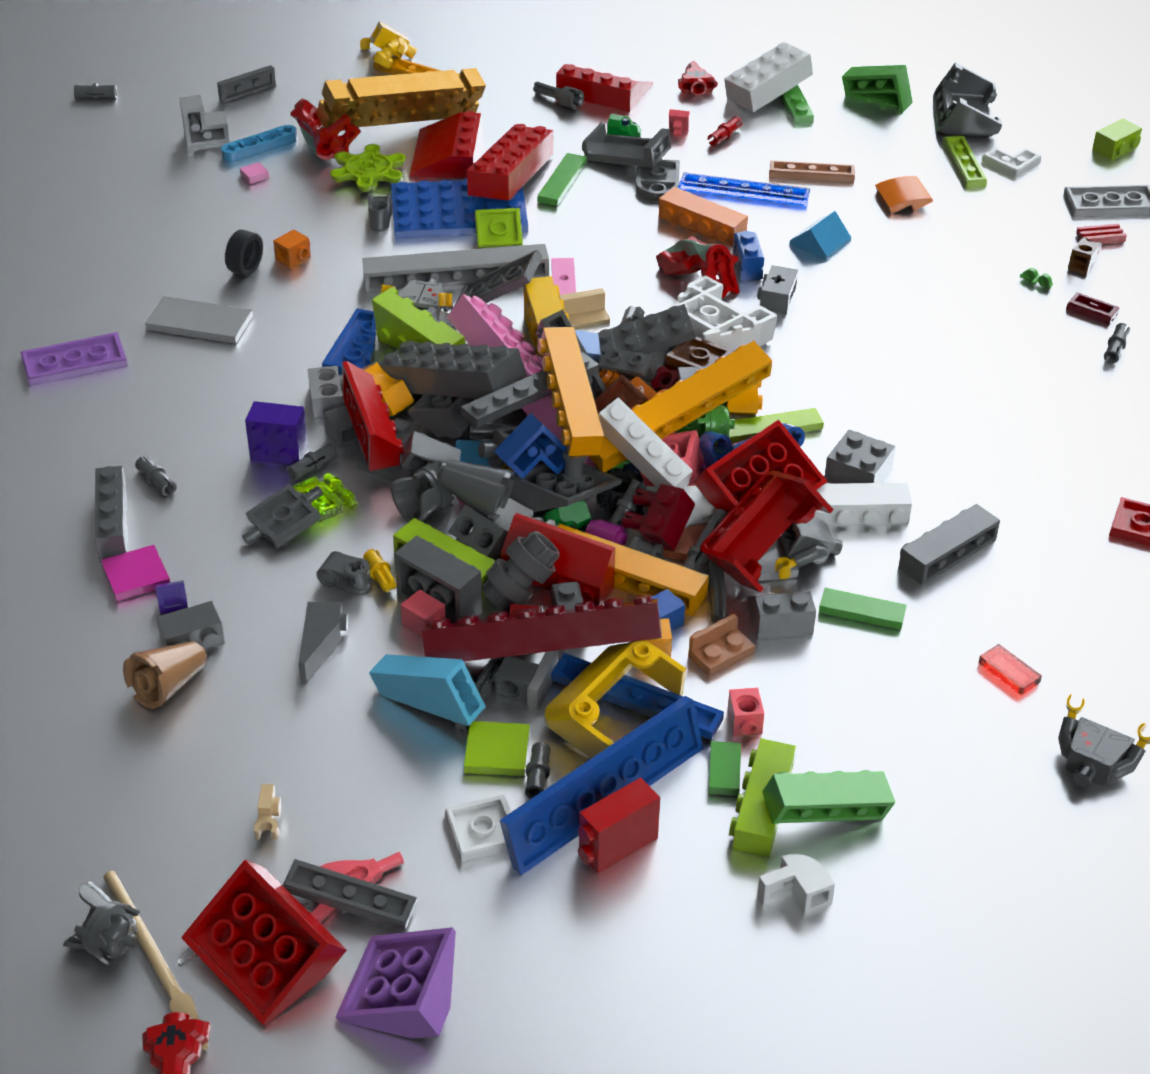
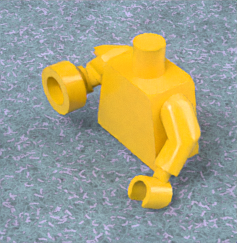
(391, 44)

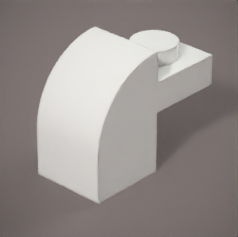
(801, 878)

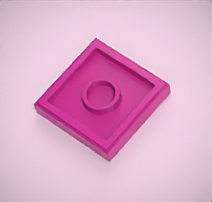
(134, 572)

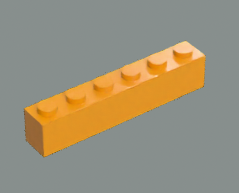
(570, 391)
(646, 574)

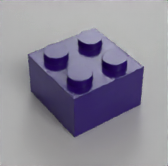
(276, 433)

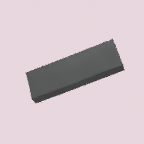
(246, 84)

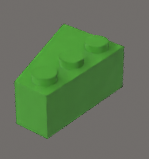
(879, 84)

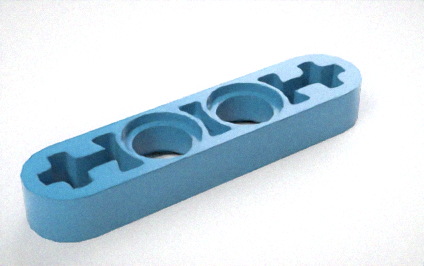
(259, 143)

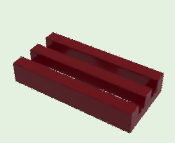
(1093, 308)

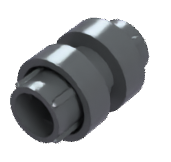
(512, 579)

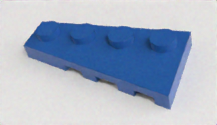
(355, 342)

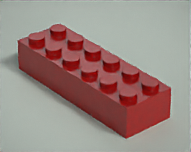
(510, 162)

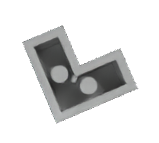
(202, 127)

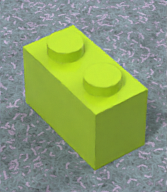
(1117, 138)

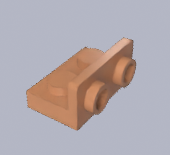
(719, 646)

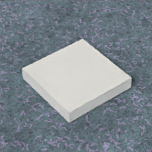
(477, 827)

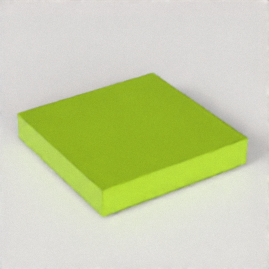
(498, 228)
(497, 748)

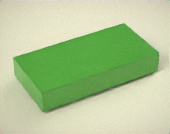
(725, 768)

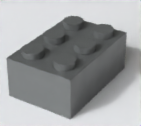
(441, 575)

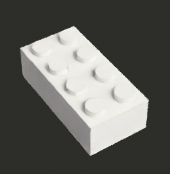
(768, 76)

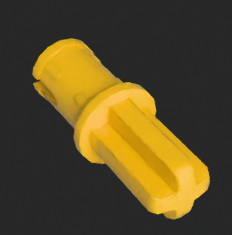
(380, 570)

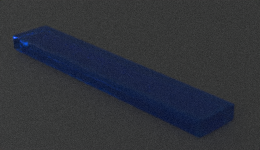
(745, 189)

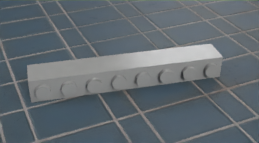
(446, 267)

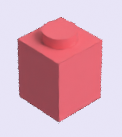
(420, 611)

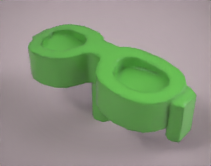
(1032, 274)

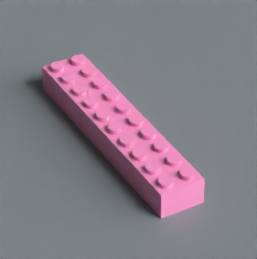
(487, 326)

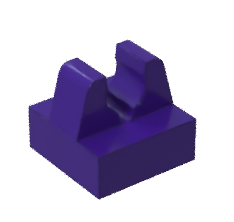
(171, 597)

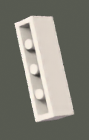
(643, 446)

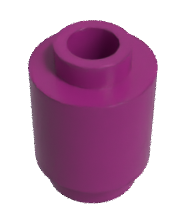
(607, 531)

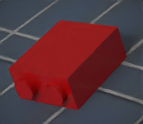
(618, 825)

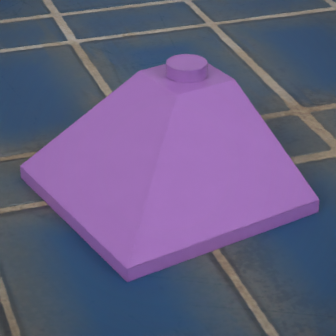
(403, 984)

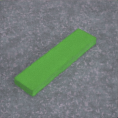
(561, 179)

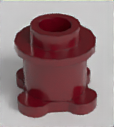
(665, 378)

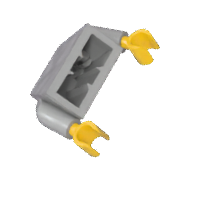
(425, 294)

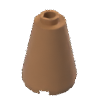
(162, 671)

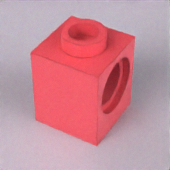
(745, 711)

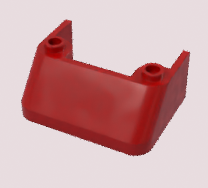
(758, 523)

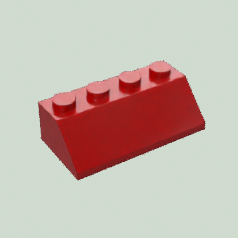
(370, 418)
(579, 558)

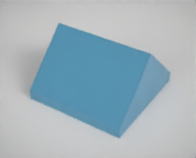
(823, 236)

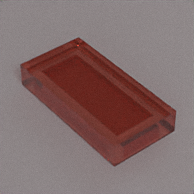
(1010, 669)

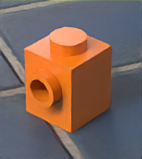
(292, 248)

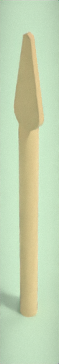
(179, 1001)

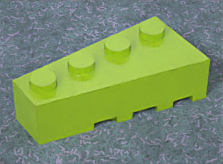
(402, 322)

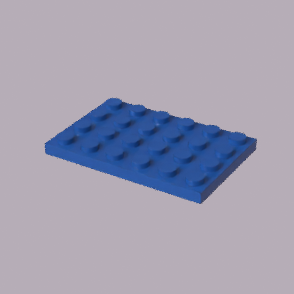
(443, 209)

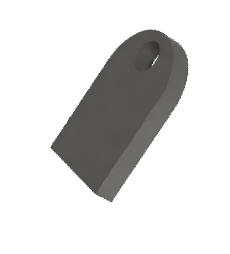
(656, 181)

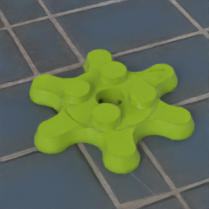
(368, 167)

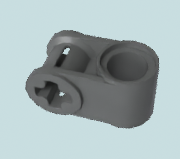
(379, 211)
(343, 571)

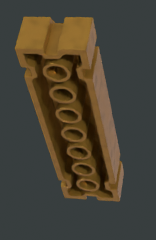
(401, 97)

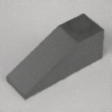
(320, 636)

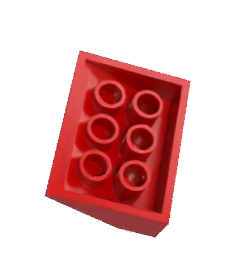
(604, 86)
(448, 147)
(739, 470)
(262, 942)

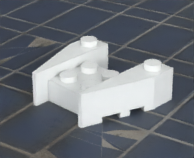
(720, 321)

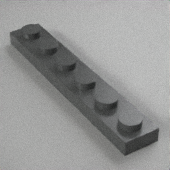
(514, 396)

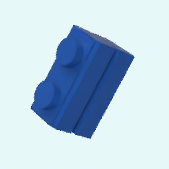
(749, 255)

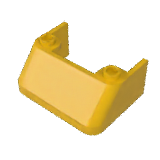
(576, 708)

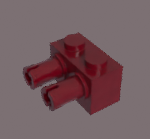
(666, 515)

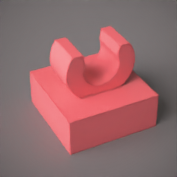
(679, 121)

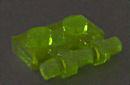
(328, 504)

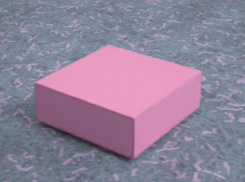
(254, 173)

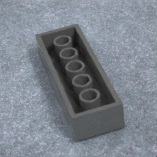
(454, 369)

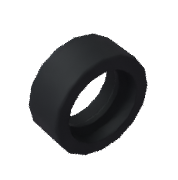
(243, 252)

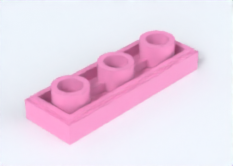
(564, 274)

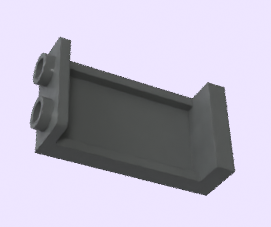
(626, 149)

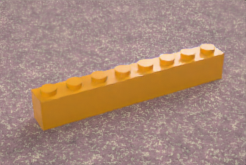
(695, 396)

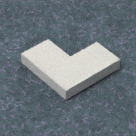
(1012, 164)

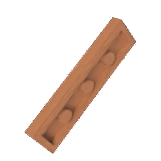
(812, 171)

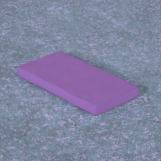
(73, 359)

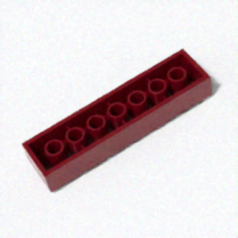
(544, 631)

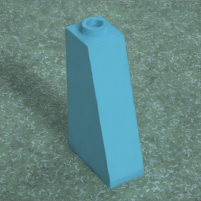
(430, 685)

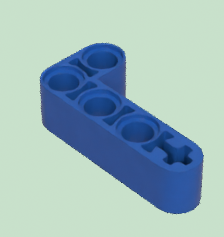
(725, 445)

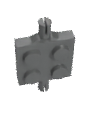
(283, 516)

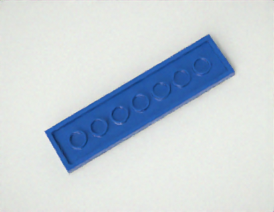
(645, 753)

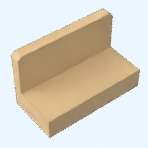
(586, 308)

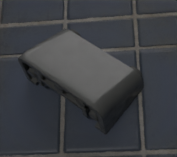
(963, 103)

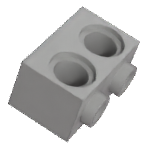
(325, 390)

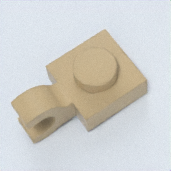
(268, 808)

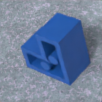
(529, 445)

